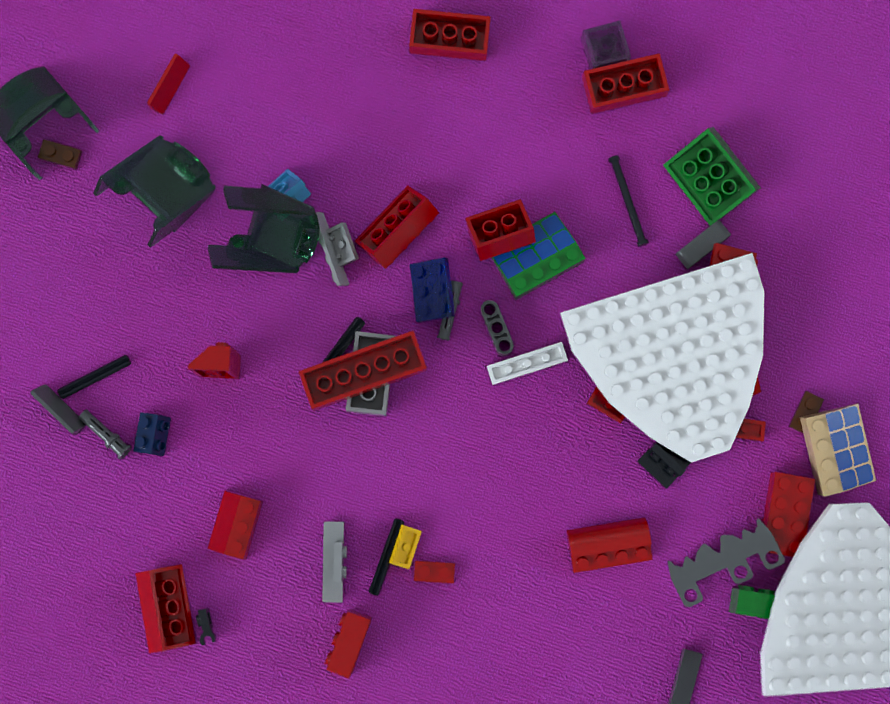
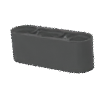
(702, 244)
(496, 318)

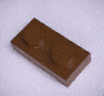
(59, 154)
(808, 405)

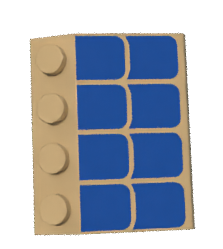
(838, 450)

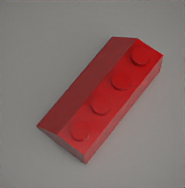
(397, 226)
(217, 362)
(165, 608)

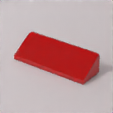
(168, 84)

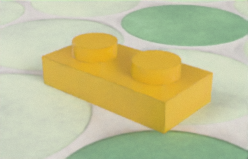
(405, 547)

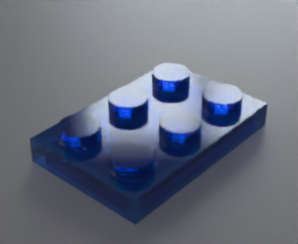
(432, 290)

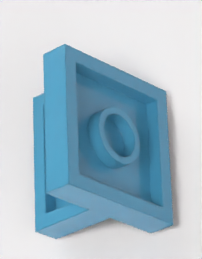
(291, 185)

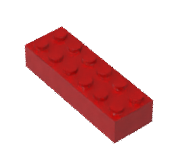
(362, 370)

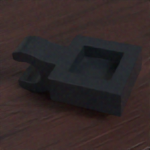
(204, 621)

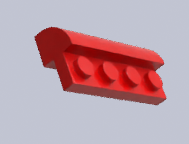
(609, 544)

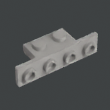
(337, 248)
(333, 567)

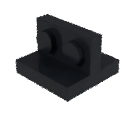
(663, 464)

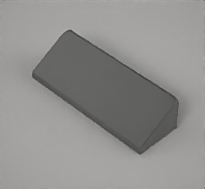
(58, 408)
(685, 677)

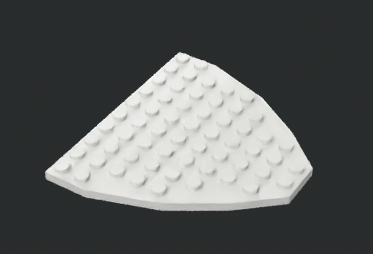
(678, 354)
(832, 608)

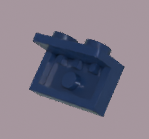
(152, 434)

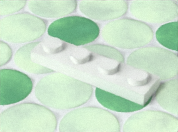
(527, 363)

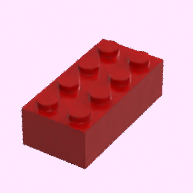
(449, 34)
(625, 83)
(788, 510)

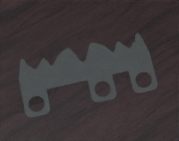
(732, 554)

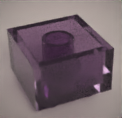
(605, 45)

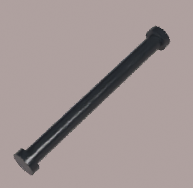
(628, 201)

